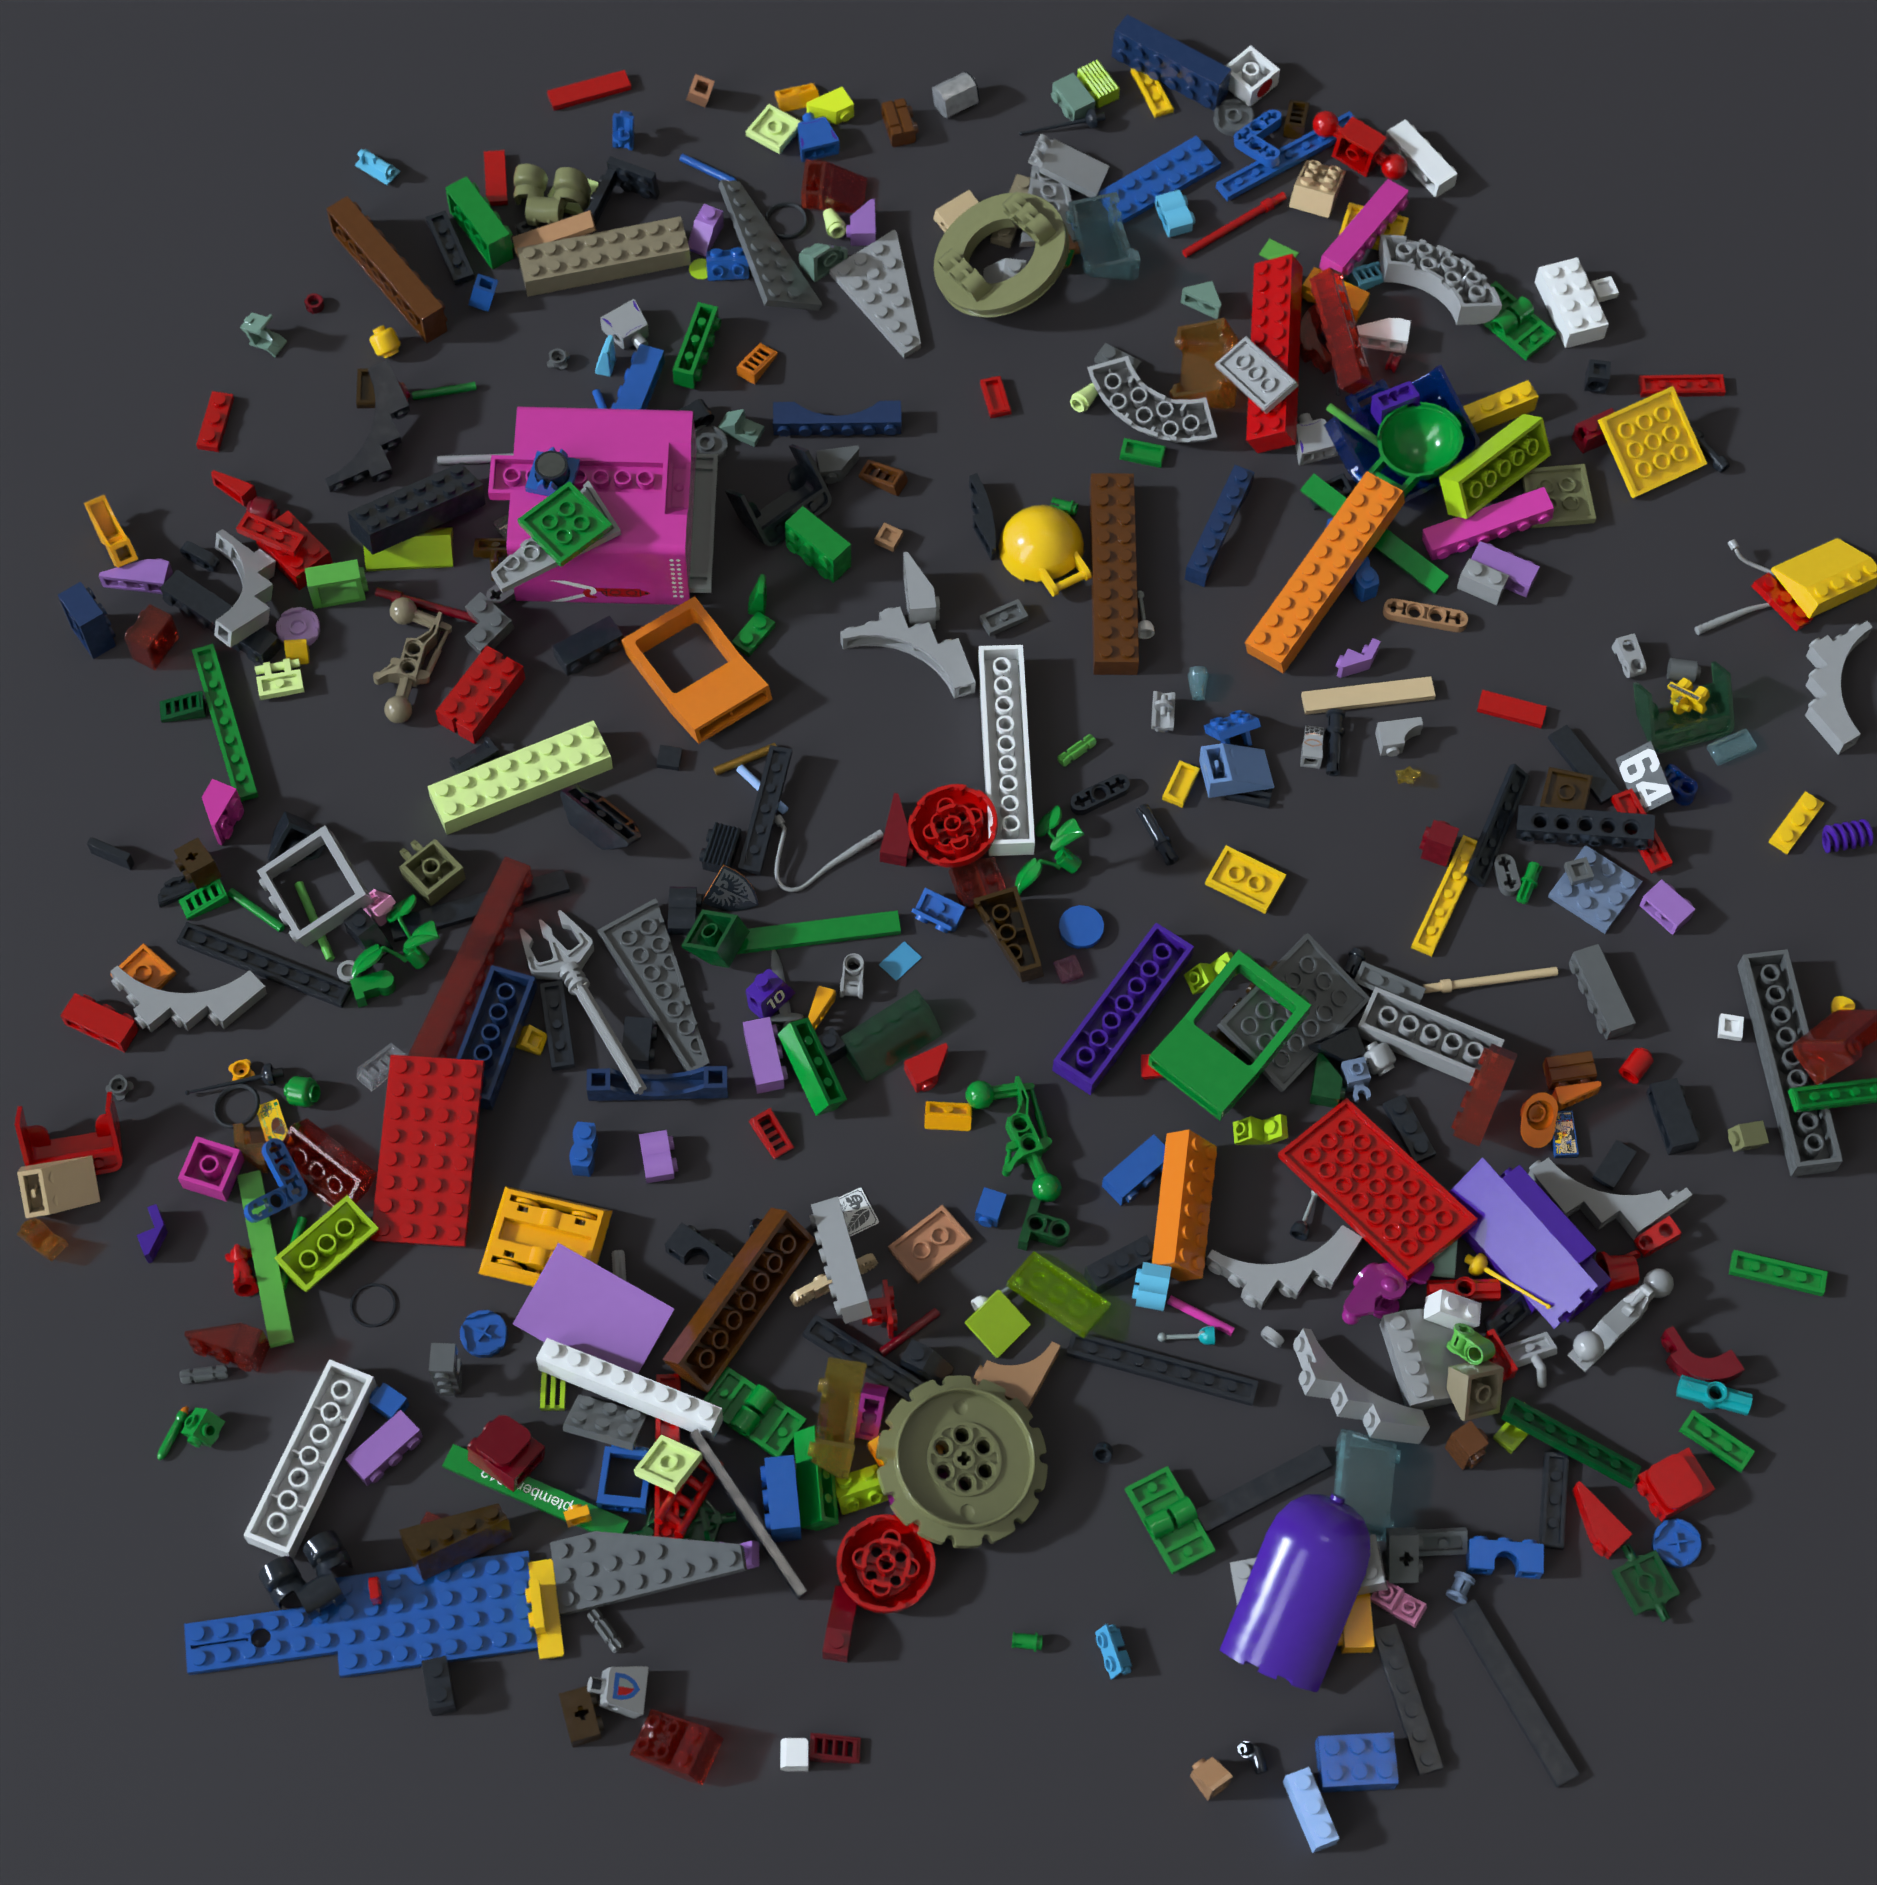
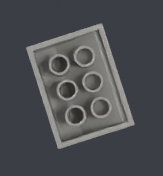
(1419, 1357)

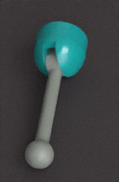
(1206, 1336)

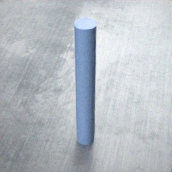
(746, 774)

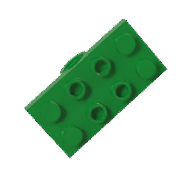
(1519, 325)
(755, 1412)
(1170, 1520)

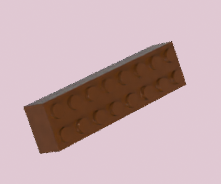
(387, 269)
(739, 1299)

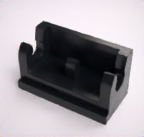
(480, 755)

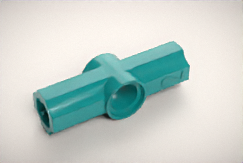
(1729, 1398)

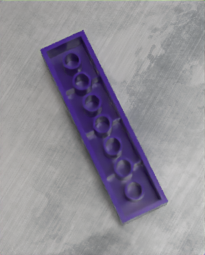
(1123, 1008)

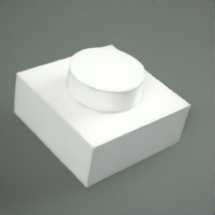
(1604, 289)
(1730, 1027)

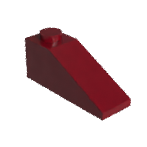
(896, 842)
(839, 1626)

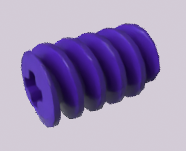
(1847, 833)

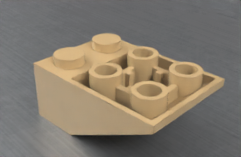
(1317, 188)
(58, 1186)

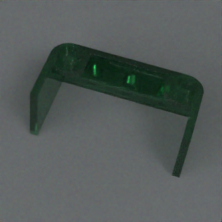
(1674, 731)

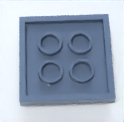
(1602, 898)

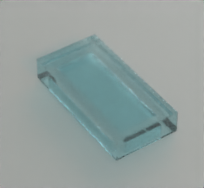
(1731, 747)

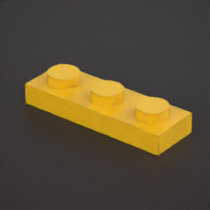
(1796, 822)

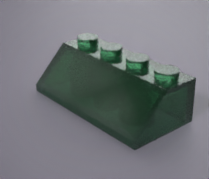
(891, 1035)

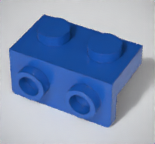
(726, 264)
(939, 910)

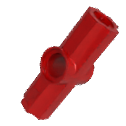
(1478, 1288)

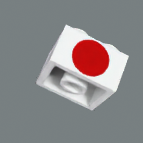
(1252, 76)

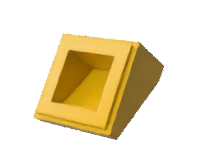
(297, 649)
(532, 1040)

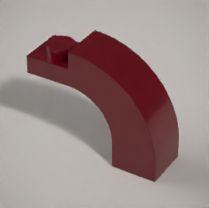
(1684, 1362)

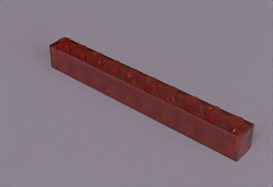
(472, 960)

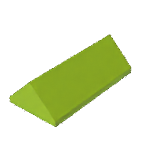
(422, 551)
(326, 1244)

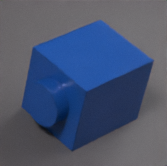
(483, 292)
(990, 1207)
(387, 1401)

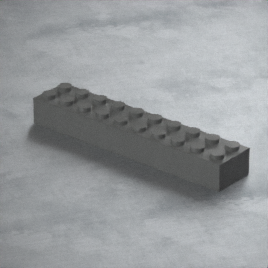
(1777, 1024)

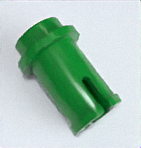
(1069, 507)
(1027, 1641)

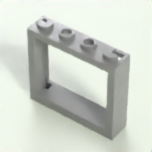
(333, 917)

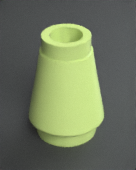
(834, 224)
(1083, 398)

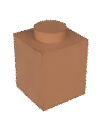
(700, 90)

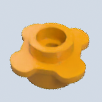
(239, 1065)

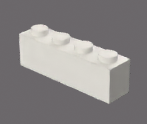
(1421, 158)

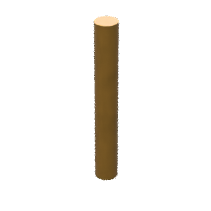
(742, 760)

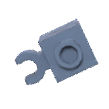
(1356, 1077)

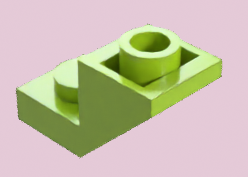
(1203, 974)
(1260, 1132)

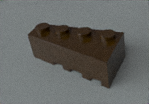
(1008, 925)
(455, 1539)

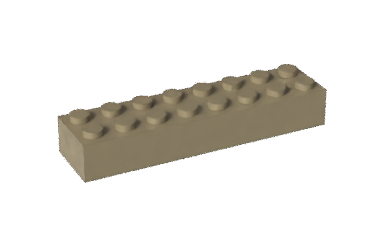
(604, 256)

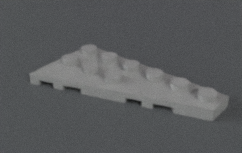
(1054, 193)

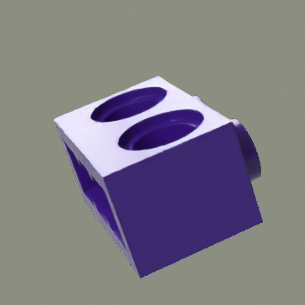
(1393, 398)

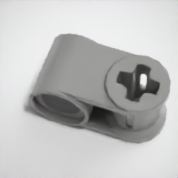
(852, 980)

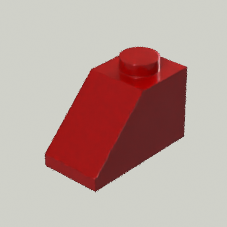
(926, 1068)

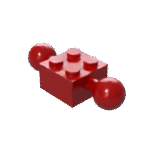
(1359, 146)

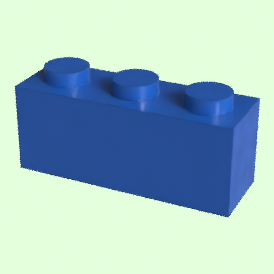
(1135, 1171)

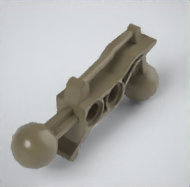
(403, 612)

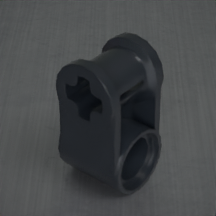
(701, 411)

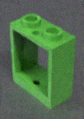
(336, 583)

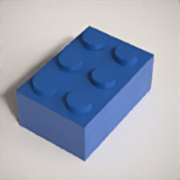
(781, 1498)
(1356, 1762)

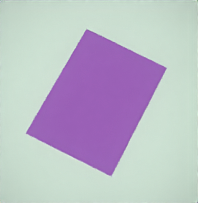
(593, 1311)

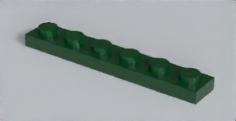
(1571, 1442)

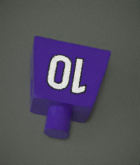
(767, 994)

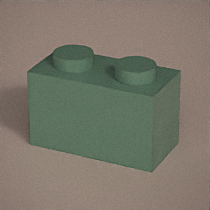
(1072, 97)

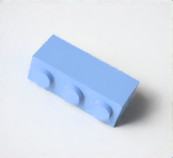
(1310, 1810)

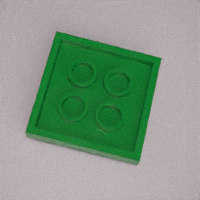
(565, 524)

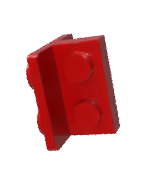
(882, 1310)

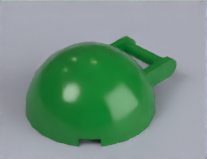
(1418, 444)

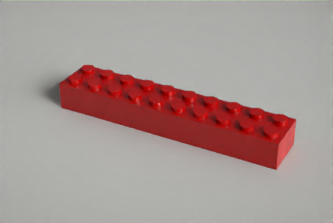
(1277, 333)

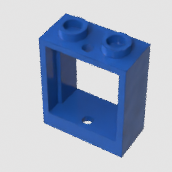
(616, 1502)

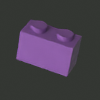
(1667, 906)

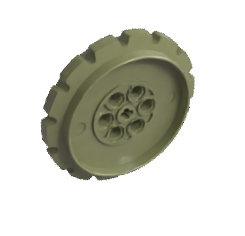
(940, 1504)

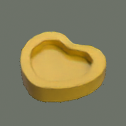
(1841, 1002)

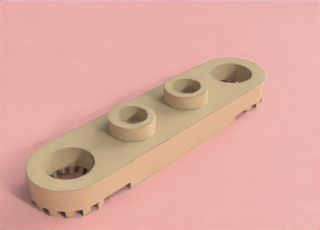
(820, 1283)

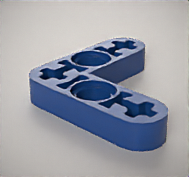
(1247, 139)
(284, 1189)

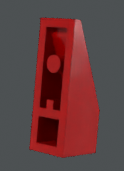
(1601, 1525)

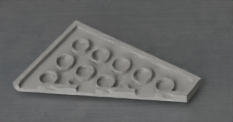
(880, 288)

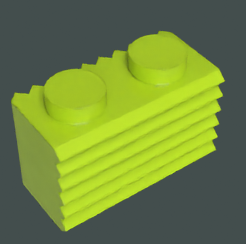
(1098, 83)

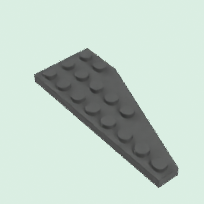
(618, 1567)

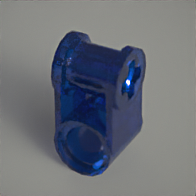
(1680, 781)

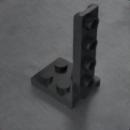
(627, 177)

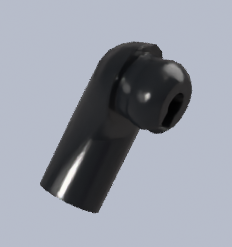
(1253, 1753)

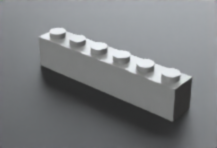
(841, 1260)

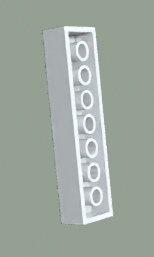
(310, 1460)

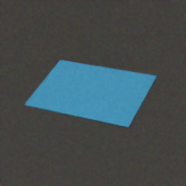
(900, 961)

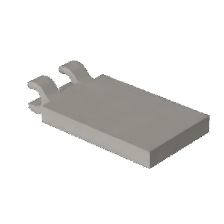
(1068, 166)

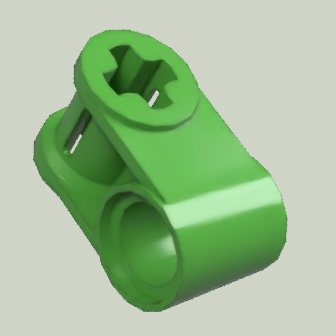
(1467, 1344)

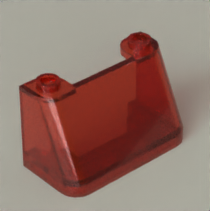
(1836, 1042)

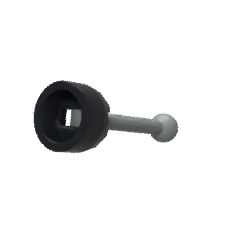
(1300, 1229)

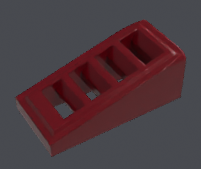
(835, 1739)

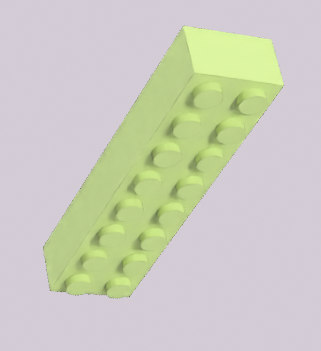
(520, 777)

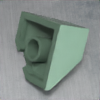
(820, 258)

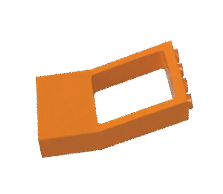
(712, 700)

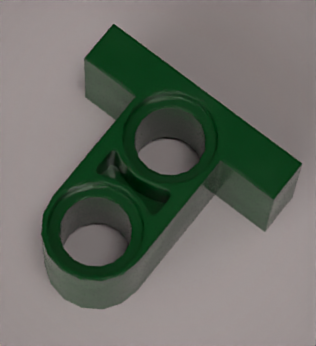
(1045, 1234)

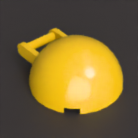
(1043, 546)

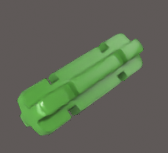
(1076, 750)

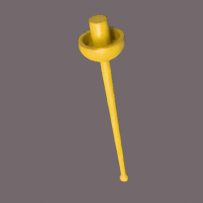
(1479, 1265)

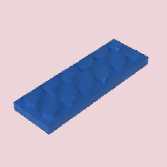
(1163, 175)

